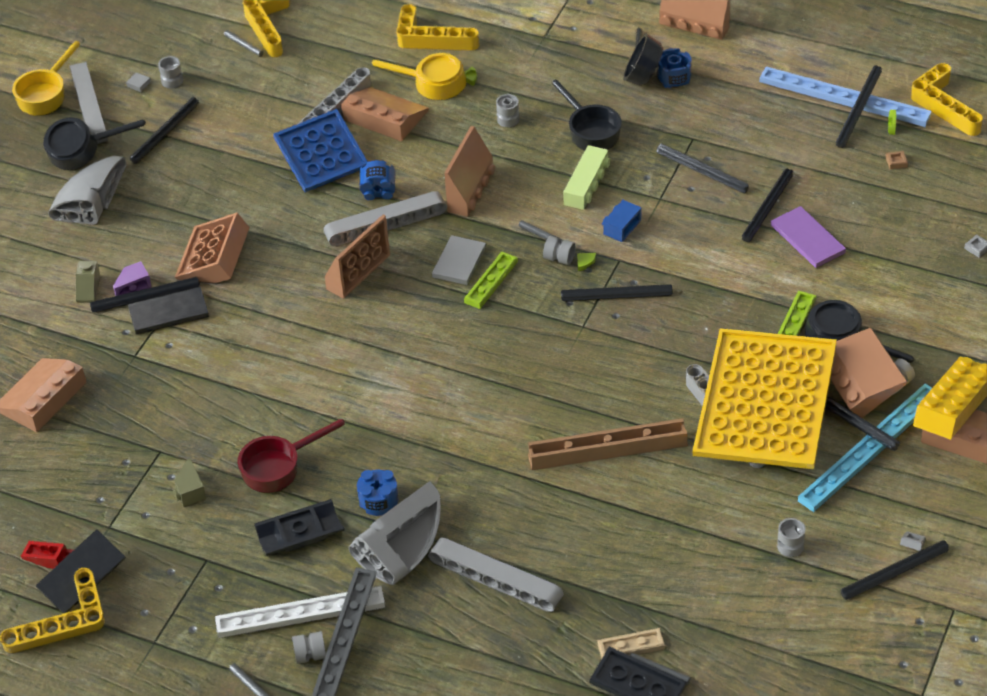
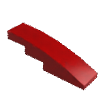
(45, 553)

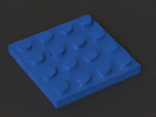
(320, 150)

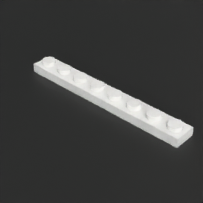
(289, 613)

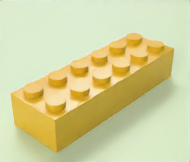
(953, 398)

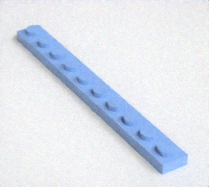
(843, 96)

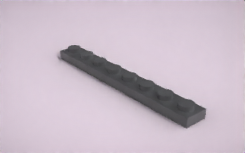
(345, 633)

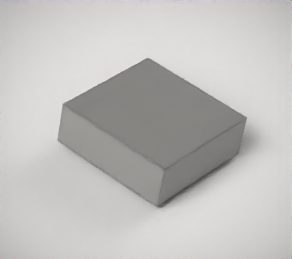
(138, 82)
(976, 246)
(913, 540)

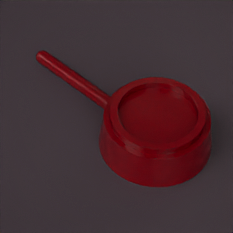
(271, 461)

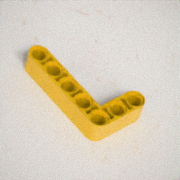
(256, 14)
(430, 37)
(928, 94)
(61, 621)

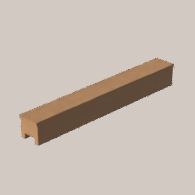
(607, 444)

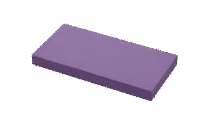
(808, 237)

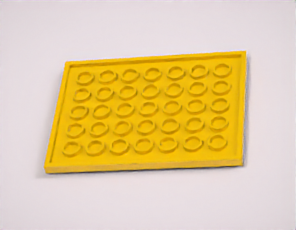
(765, 398)

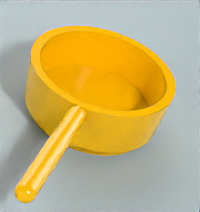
(437, 75)
(42, 89)

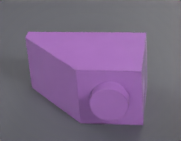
(132, 279)

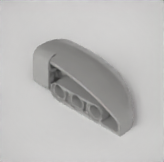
(88, 192)
(400, 536)

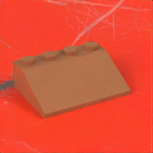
(697, 16)
(382, 112)
(468, 174)
(213, 249)
(359, 259)
(864, 372)
(42, 392)
(968, 441)

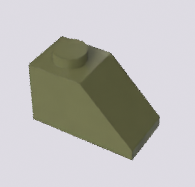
(87, 281)
(188, 485)

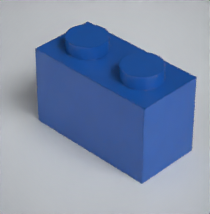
(622, 220)

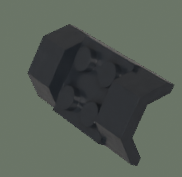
(298, 528)

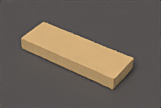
(635, 643)

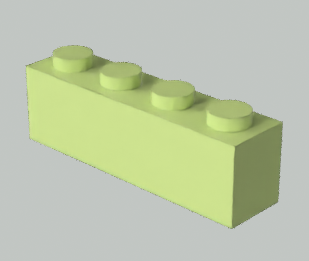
(586, 177)

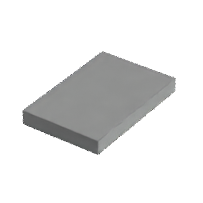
(459, 260)

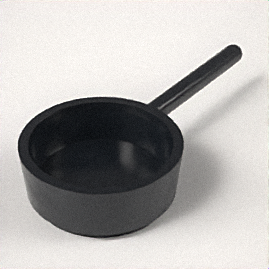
(643, 59)
(591, 124)
(73, 143)
(839, 320)

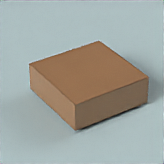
(896, 160)

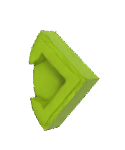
(471, 76)
(892, 122)
(585, 260)

